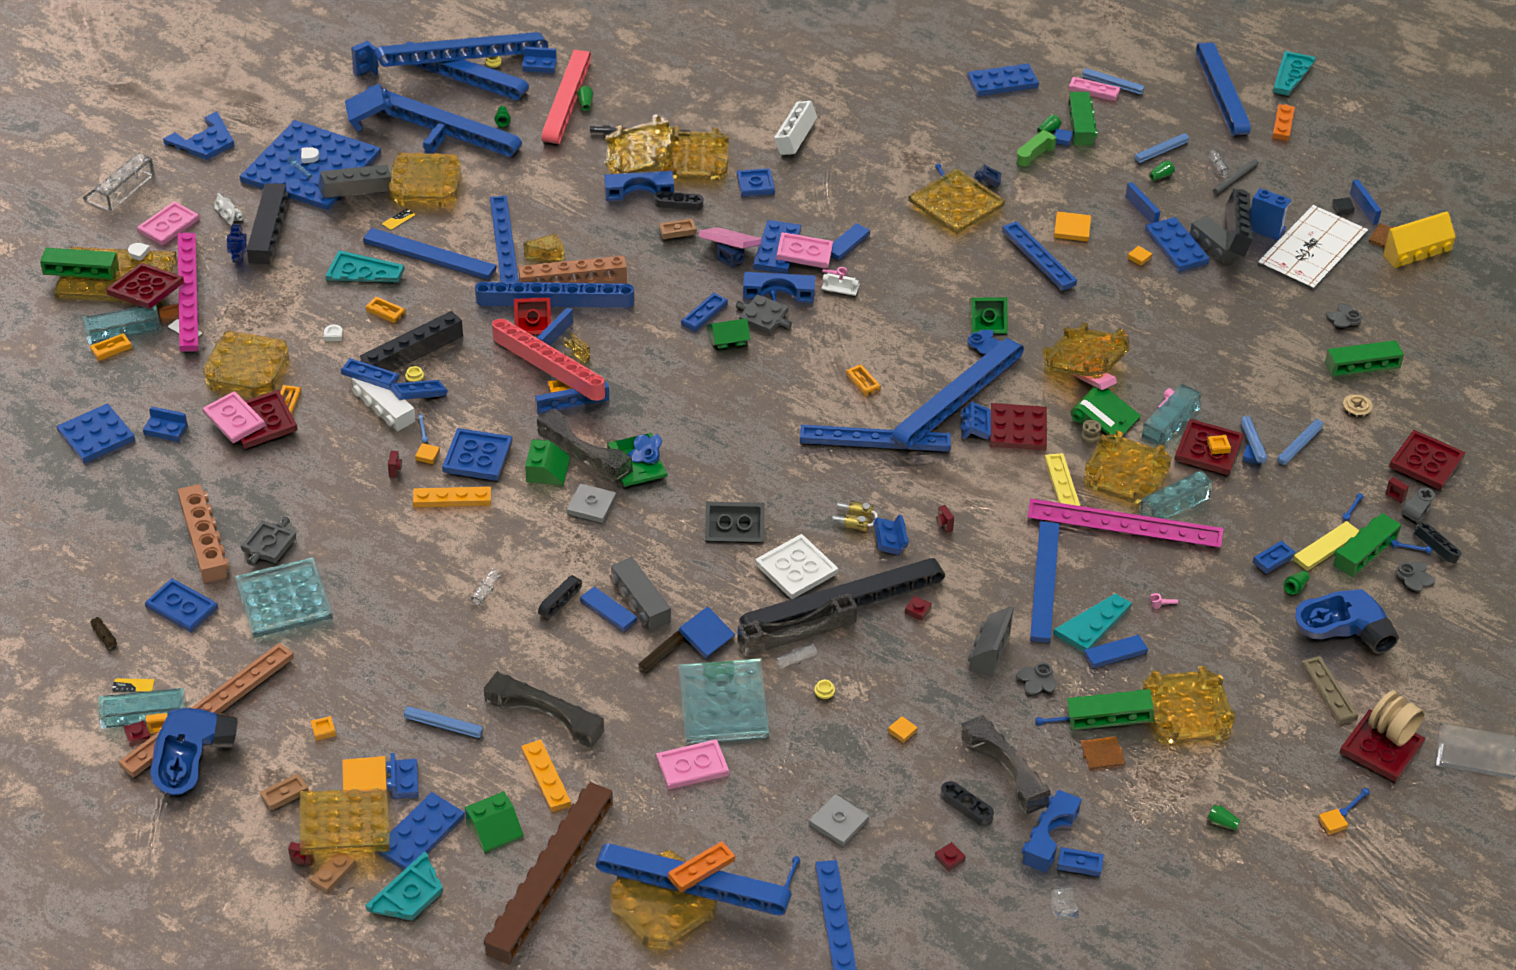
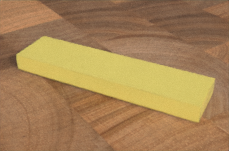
(1061, 479)
(1325, 546)

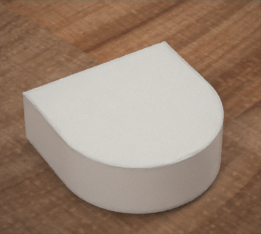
(309, 155)
(138, 251)
(333, 333)

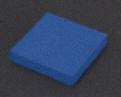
(755, 182)
(706, 632)

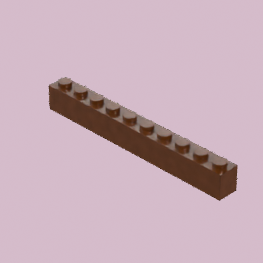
(548, 873)

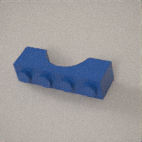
(619, 185)
(798, 286)
(1041, 849)

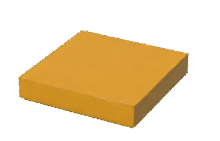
(1072, 226)
(364, 773)

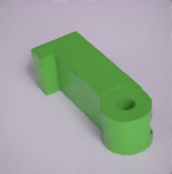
(1034, 147)

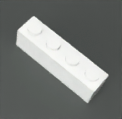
(795, 127)
(385, 404)

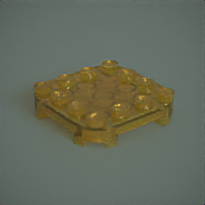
(639, 147)
(699, 155)
(425, 178)
(1086, 351)
(246, 363)
(1126, 468)
(1189, 706)
(659, 912)

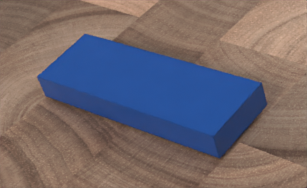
(1365, 202)
(1142, 203)
(848, 241)
(704, 312)
(557, 327)
(369, 373)
(418, 389)
(608, 609)
(1115, 651)

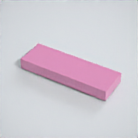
(1094, 88)
(1101, 383)

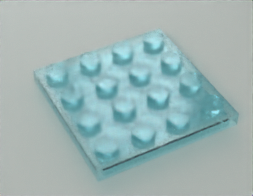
(283, 597)
(723, 700)

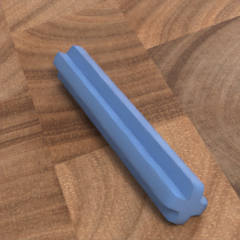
(1114, 81)
(1161, 148)
(1254, 439)
(1300, 442)
(443, 722)

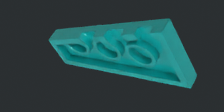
(361, 268)
(1091, 625)

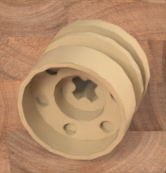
(1396, 718)

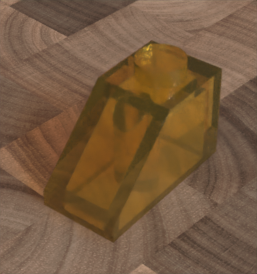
(545, 249)

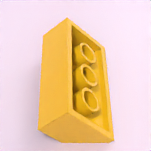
(1419, 240)

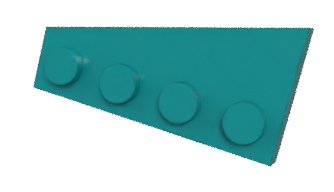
(1291, 71)

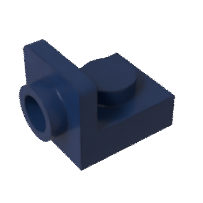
(988, 175)
(729, 256)

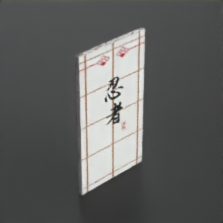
(1312, 247)

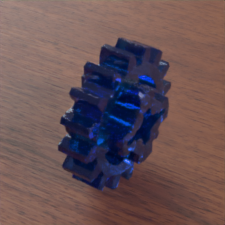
(236, 243)

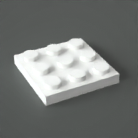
(796, 566)

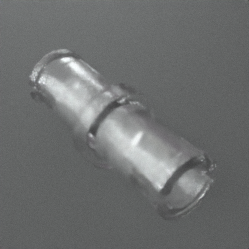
(1219, 163)
(486, 587)
(796, 656)

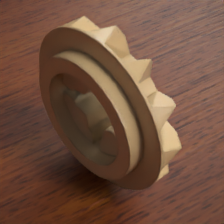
(1356, 400)

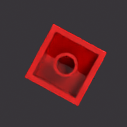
(532, 314)

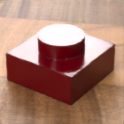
(394, 464)
(1397, 490)
(945, 518)
(918, 608)
(136, 733)
(950, 856)
(296, 857)

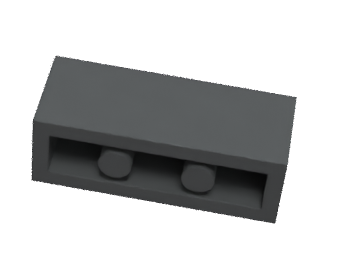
(1212, 238)

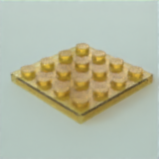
(956, 200)
(344, 821)

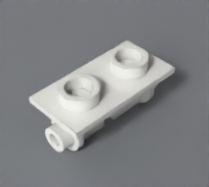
(227, 209)
(845, 286)

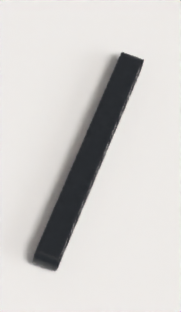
(863, 591)

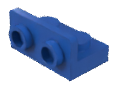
(364, 59)
(539, 60)
(976, 420)
(166, 424)
(891, 535)
(403, 777)

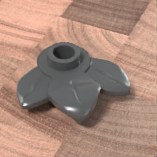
(1344, 316)
(1414, 575)
(1037, 678)

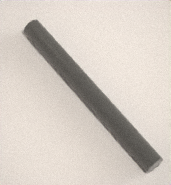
(1235, 176)

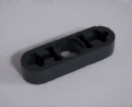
(667, 200)
(1437, 542)
(560, 597)
(971, 811)

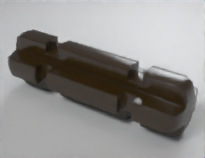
(103, 632)

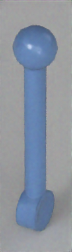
(424, 439)

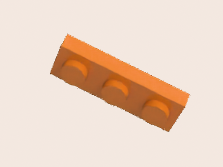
(1283, 122)
(701, 866)

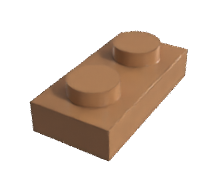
(677, 228)
(283, 792)
(332, 872)

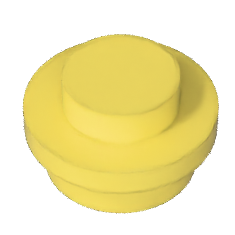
(493, 62)
(414, 374)
(824, 689)

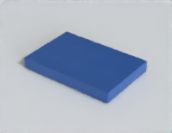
(181, 605)

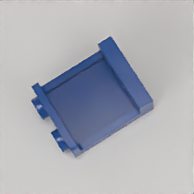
(366, 104)
(1269, 214)

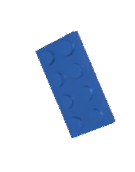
(1002, 79)
(1177, 244)
(767, 251)
(422, 830)

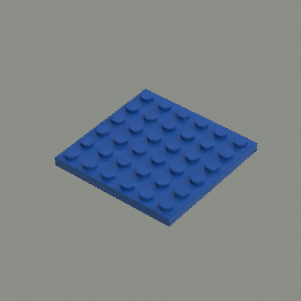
(334, 153)

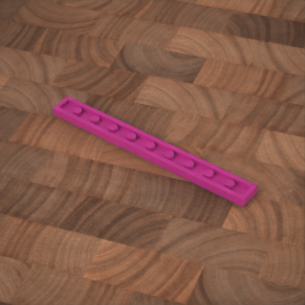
(187, 292)
(1125, 523)

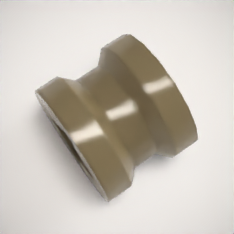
(1091, 431)

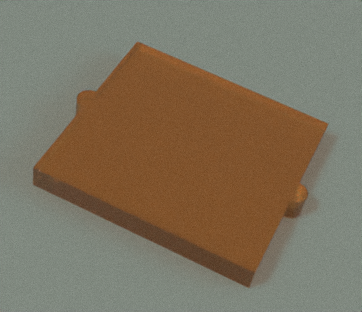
(1380, 235)
(1102, 753)

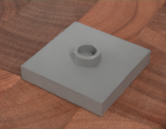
(591, 503)
(839, 820)

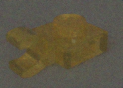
(579, 347)

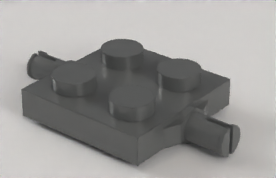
(764, 314)
(268, 541)

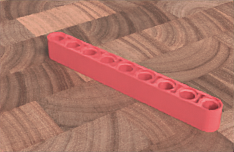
(566, 97)
(548, 359)

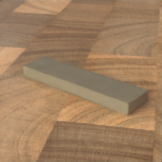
(1329, 690)

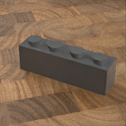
(354, 181)
(640, 593)

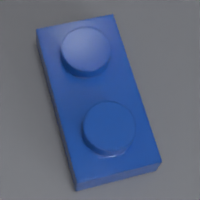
(435, 139)
(1273, 557)
(1080, 861)

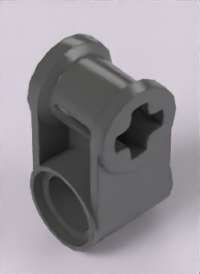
(1419, 505)

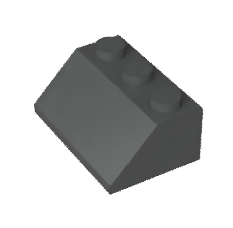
(734, 521)
(991, 642)

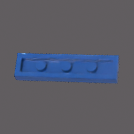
(564, 400)

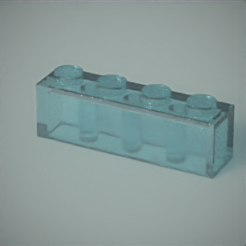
(128, 321)
(1171, 415)
(1177, 496)
(131, 708)

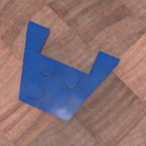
(206, 143)

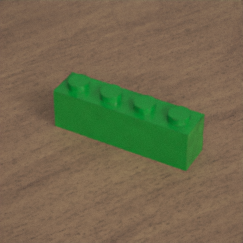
(1082, 118)
(79, 263)
(1364, 358)
(1366, 544)
(1110, 709)

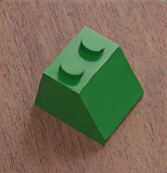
(988, 314)
(729, 332)
(546, 463)
(493, 822)

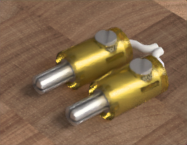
(857, 516)

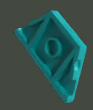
(409, 892)

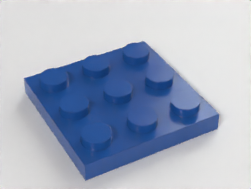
(95, 433)
(477, 454)

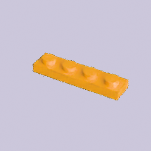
(451, 497)
(546, 776)

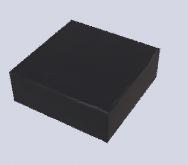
(1343, 206)

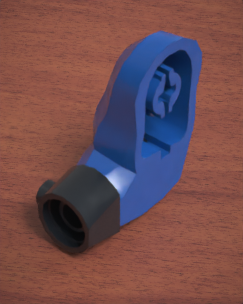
(1347, 614)
(181, 745)

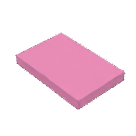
(168, 223)
(730, 237)
(804, 250)
(233, 417)
(692, 764)

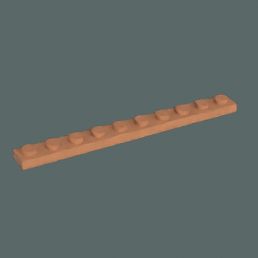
(217, 701)

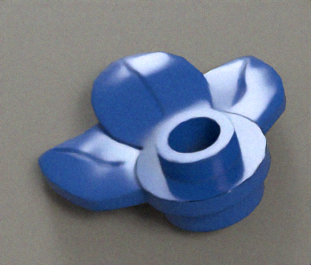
(983, 341)
(646, 449)

